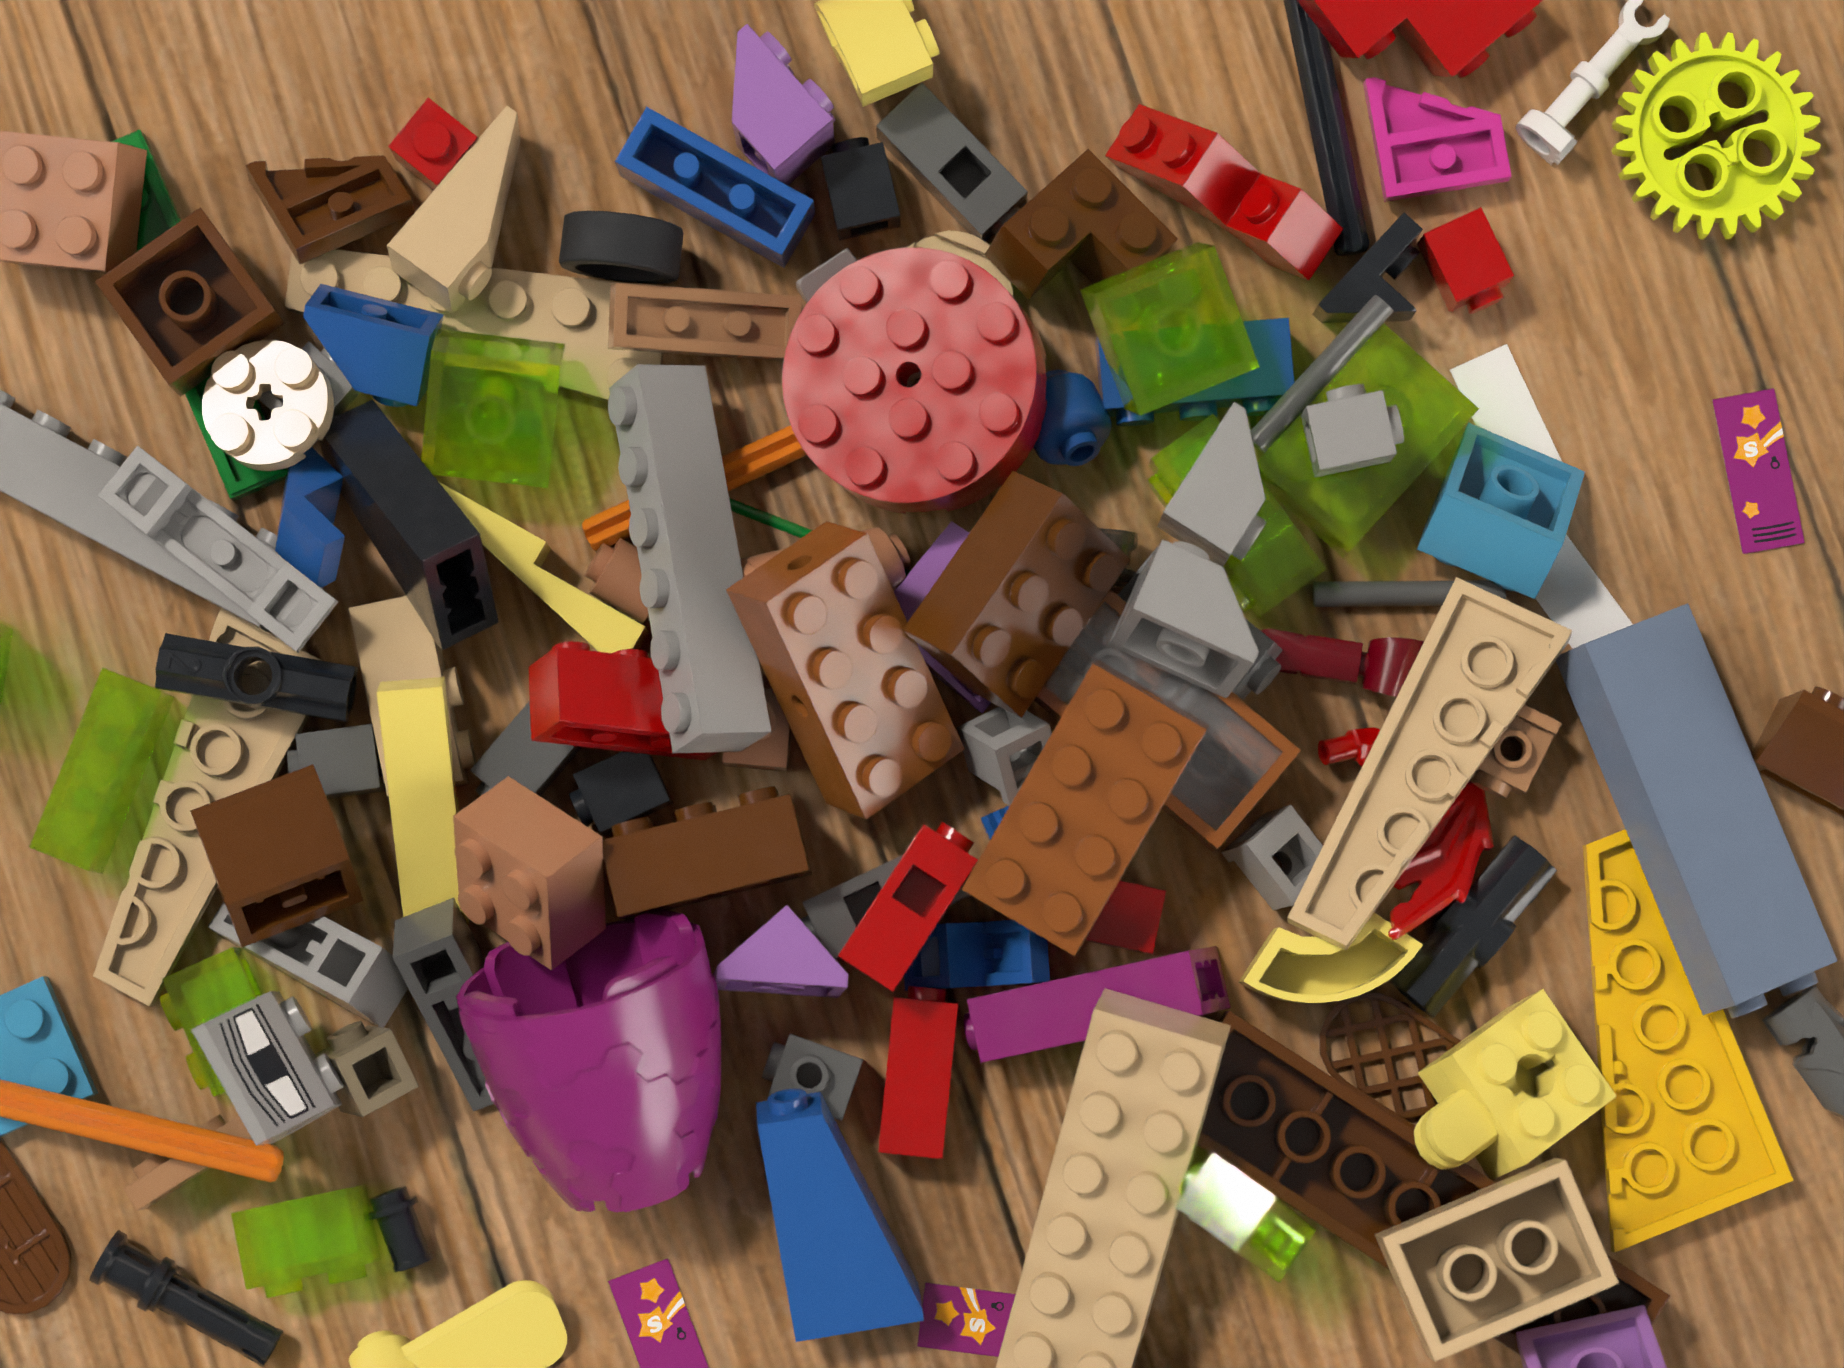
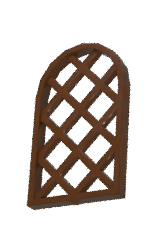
(1385, 1053)

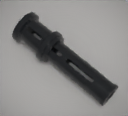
(161, 1287)

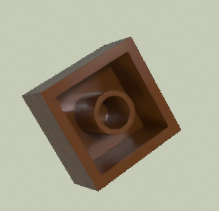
(188, 301)

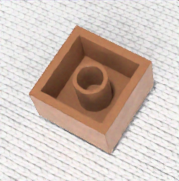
(69, 201)
(529, 873)

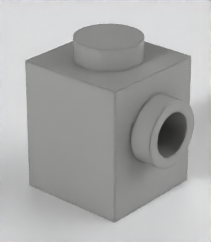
(1351, 430)

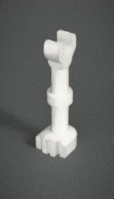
(1546, 130)

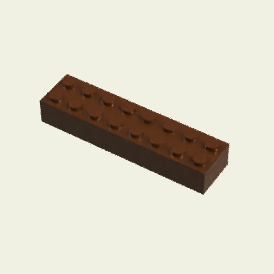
(1349, 1159)

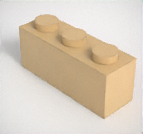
(396, 647)

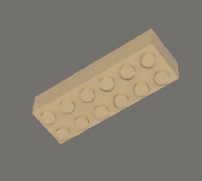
(1113, 1186)

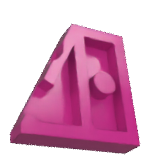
(1431, 144)

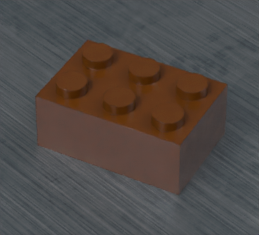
(1017, 593)
(705, 853)

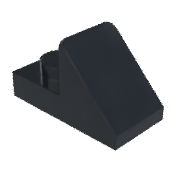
(1388, 255)

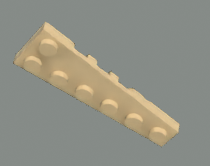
(509, 306)
(215, 754)

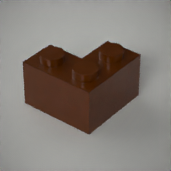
(1082, 220)

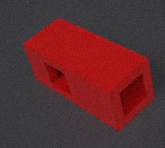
(910, 905)
(918, 1074)

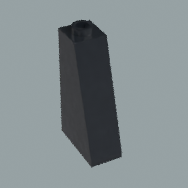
(412, 524)

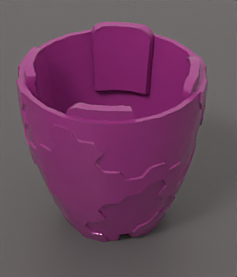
(604, 1059)

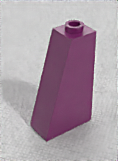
(1063, 1008)

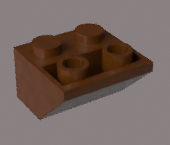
(1806, 747)
(277, 855)

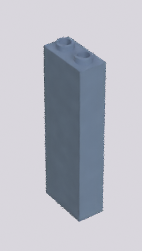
(1697, 812)

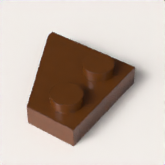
(330, 201)

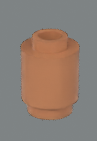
(618, 578)

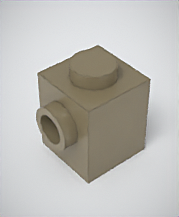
(369, 1067)

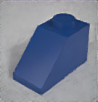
(375, 342)

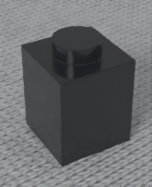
(860, 188)
(619, 791)

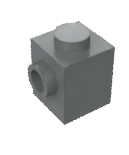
(813, 1069)

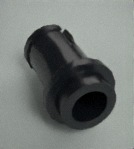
(400, 1228)

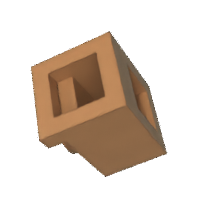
(1535, 734)

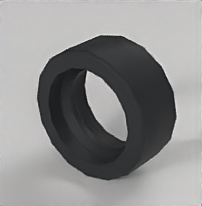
(621, 247)

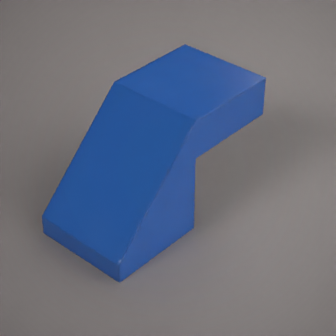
(306, 518)
(980, 956)

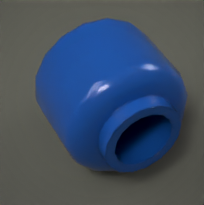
(1073, 420)

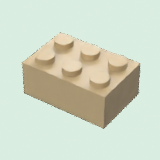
(1496, 1259)

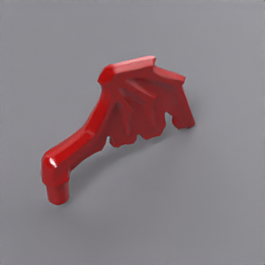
(1446, 858)

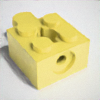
(1509, 1090)

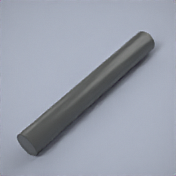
(1320, 373)
(1390, 592)

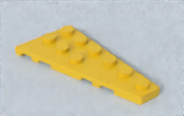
(1686, 1111)

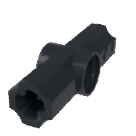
(217, 669)
(1475, 930)

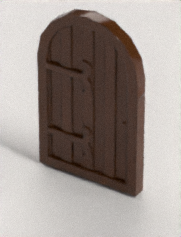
(32, 1245)

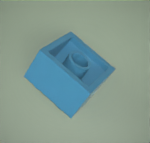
(1501, 511)

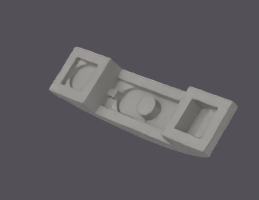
(218, 549)

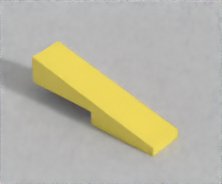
(524, 555)
(420, 789)

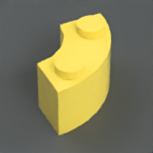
(878, 45)
(1319, 972)

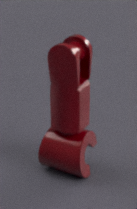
(1338, 660)

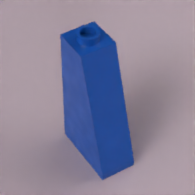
(831, 1234)

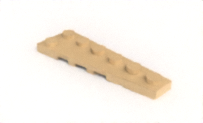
(1447, 718)

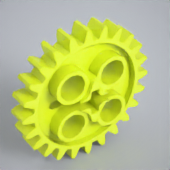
(1738, 185)

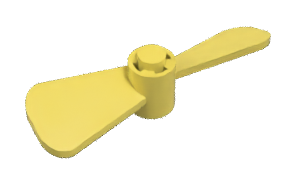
(505, 1330)

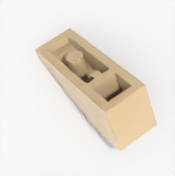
(455, 232)

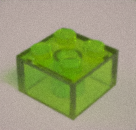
(1169, 328)
(492, 408)

